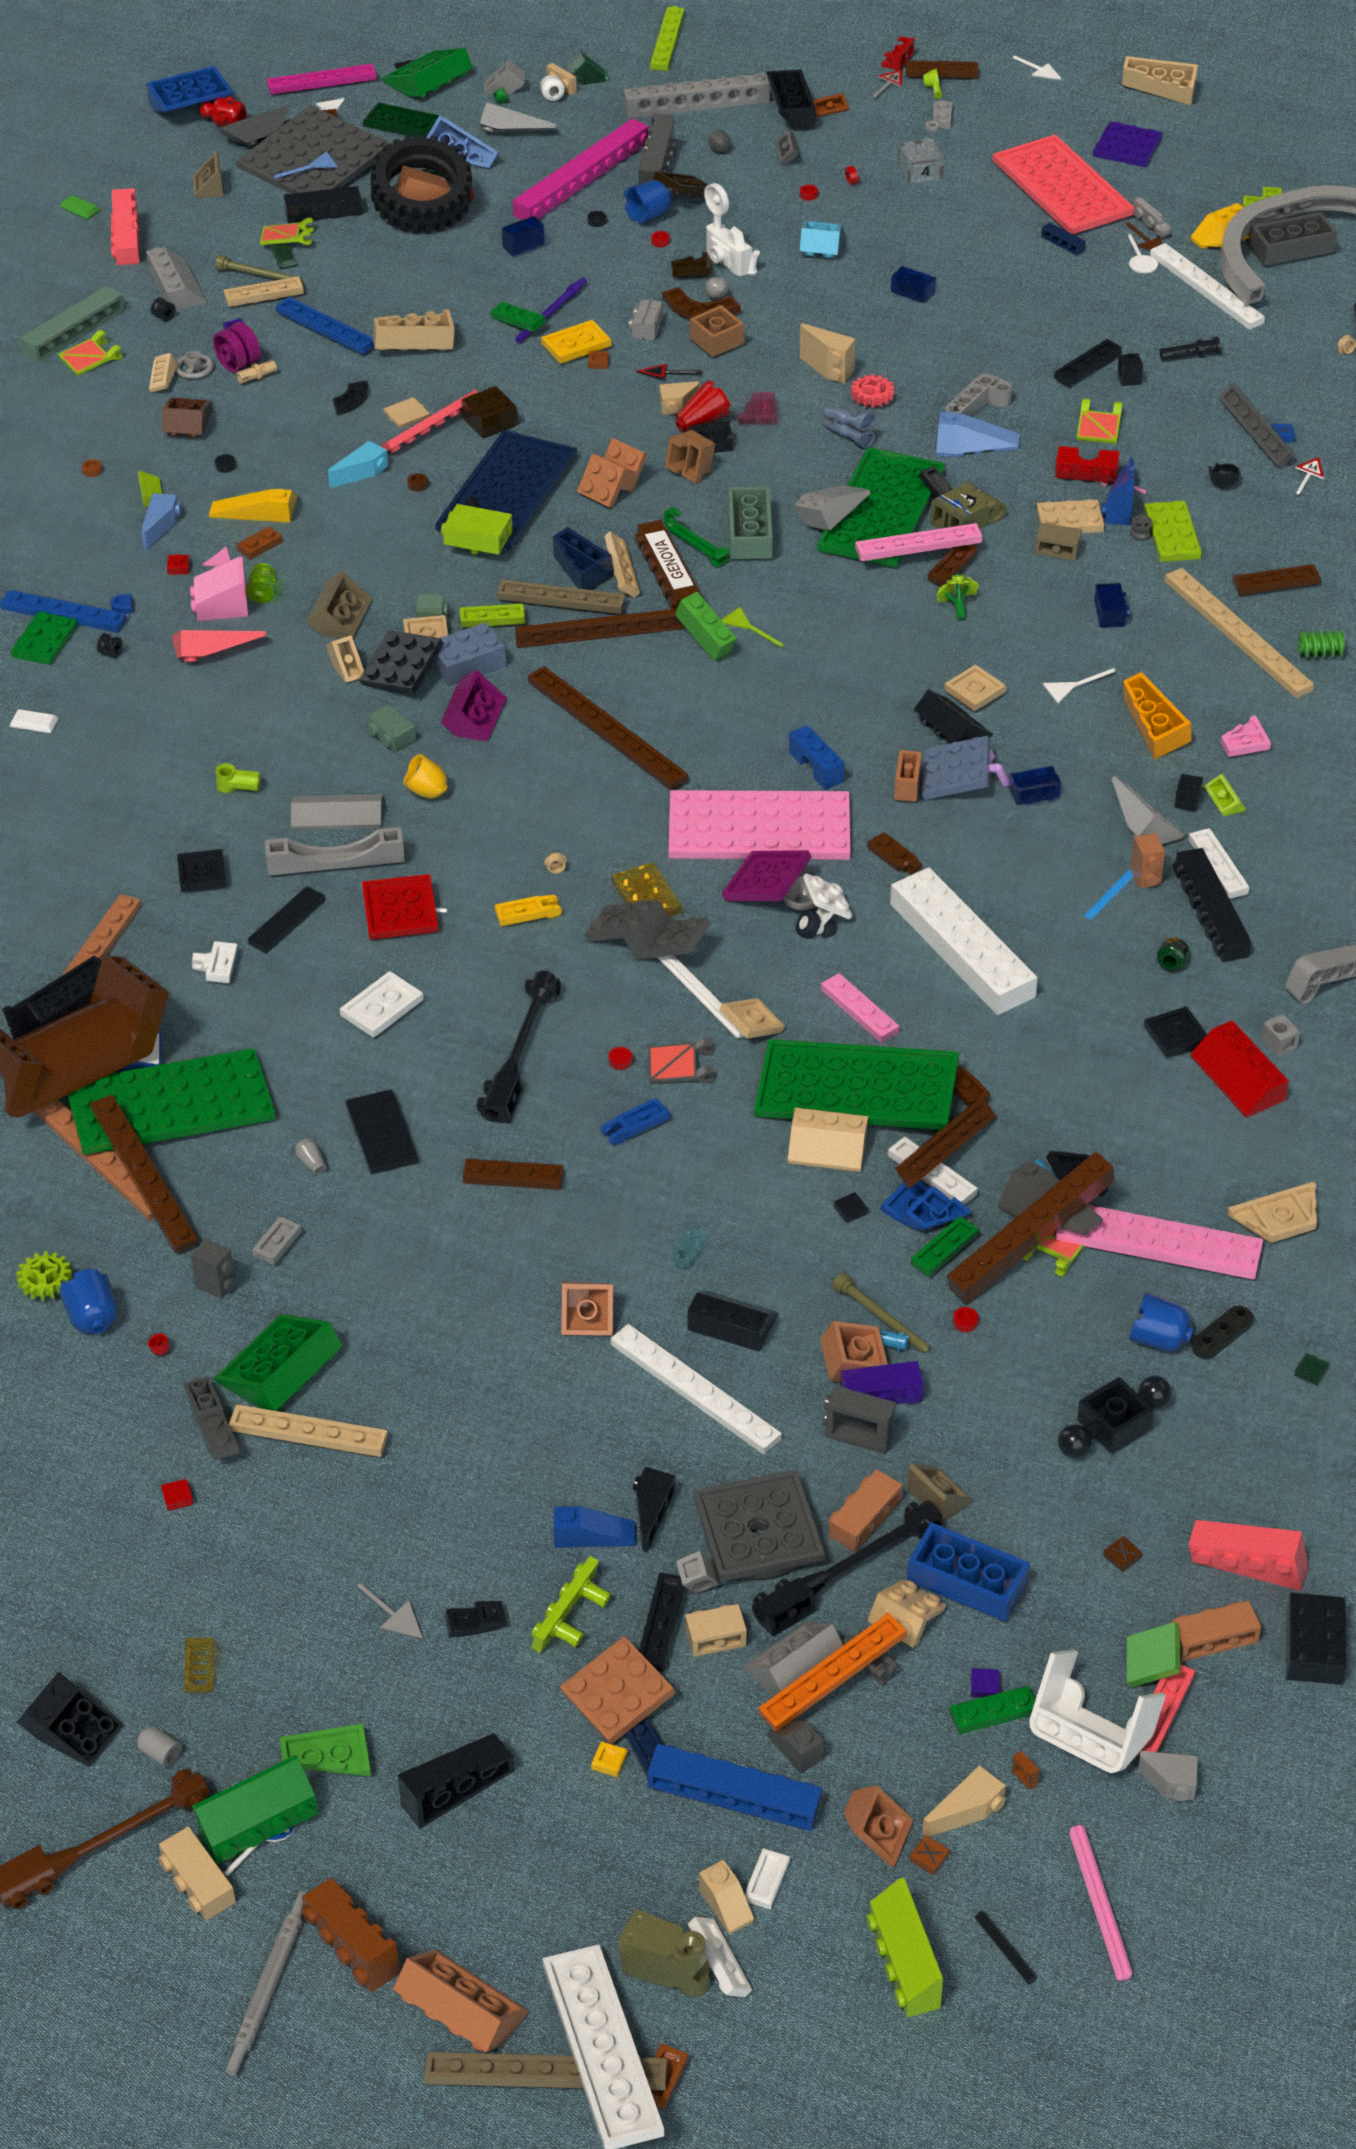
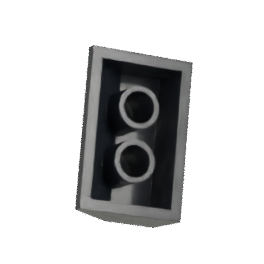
(948, 718)
(730, 1320)

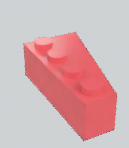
(125, 227)
(1251, 1551)

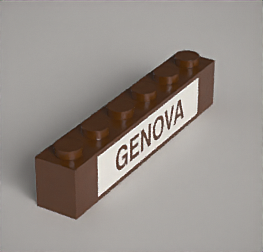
(665, 562)

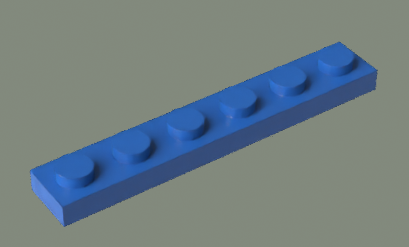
(325, 325)
(85, 615)

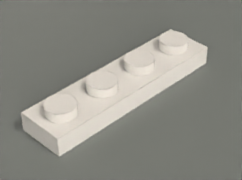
(1225, 869)
(941, 1176)

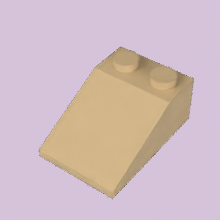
(828, 352)

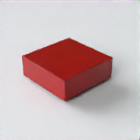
(176, 1494)

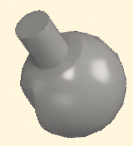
(716, 288)

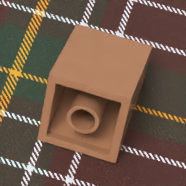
(420, 185)

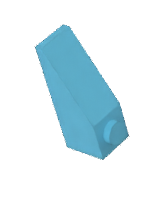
(359, 465)

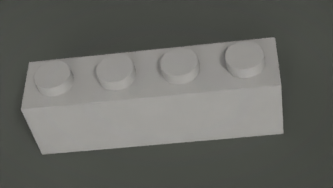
(174, 278)

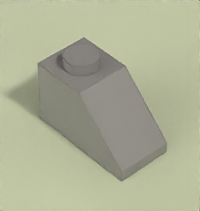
(508, 77)
(1170, 1773)

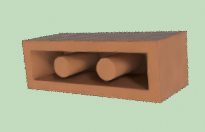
(865, 1510)
(1217, 1630)

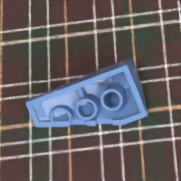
(967, 434)

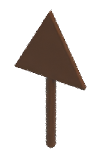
(1149, 244)

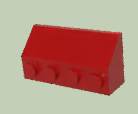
(1240, 1069)

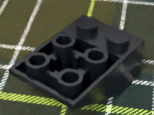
(70, 1721)

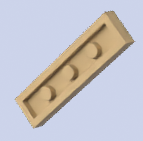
(263, 291)
(622, 565)

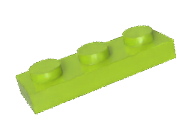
(494, 615)

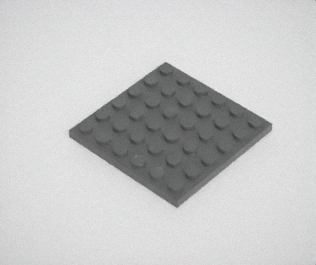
(304, 141)

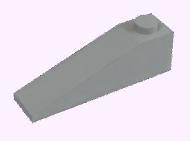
(506, 120)

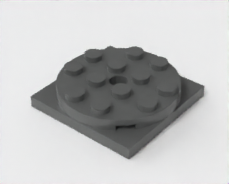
(763, 1502)

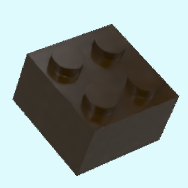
(489, 412)

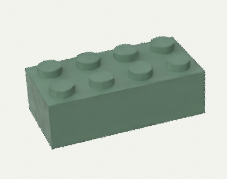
(750, 522)

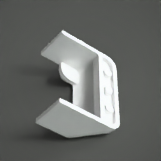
(1064, 1722)

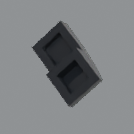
(480, 1619)

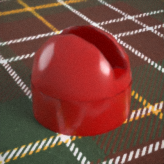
(156, 1346)

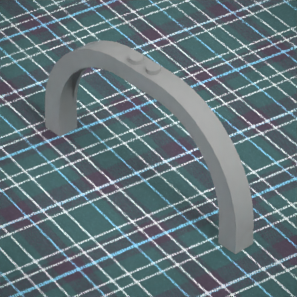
(1308, 199)

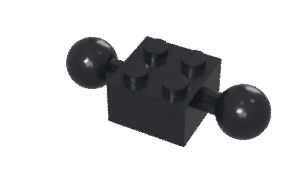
(1114, 1415)

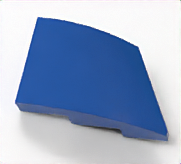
(922, 1206)

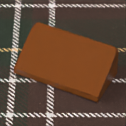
(830, 105)

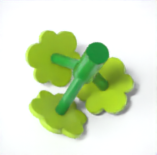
(964, 588)

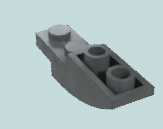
(210, 1418)

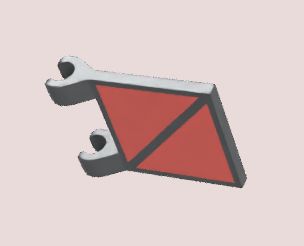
(679, 1062)

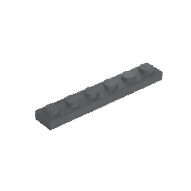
(1257, 425)

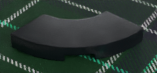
(352, 398)

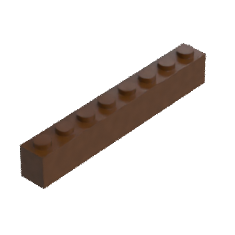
(1031, 1228)

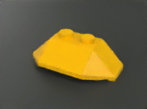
(1213, 227)

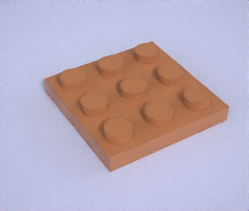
(617, 1690)

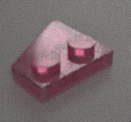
(759, 409)

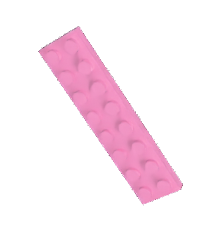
(1171, 1242)

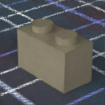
(1058, 541)

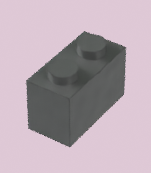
(213, 1268)

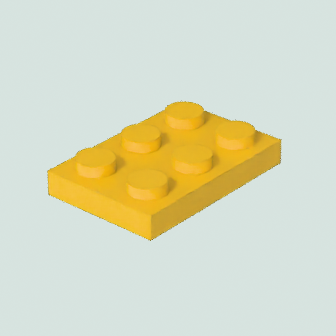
(576, 341)

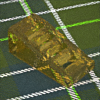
(199, 1644)

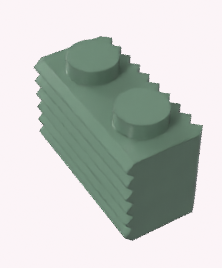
(391, 728)

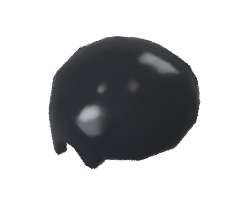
(1224, 475)

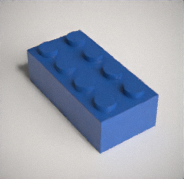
(968, 1571)

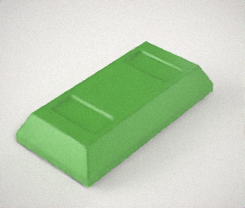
(79, 207)

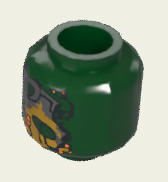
(1173, 954)

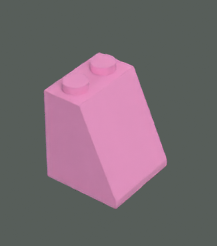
(220, 592)

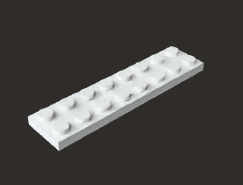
(603, 2048)

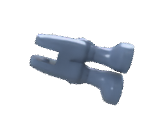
(842, 425)

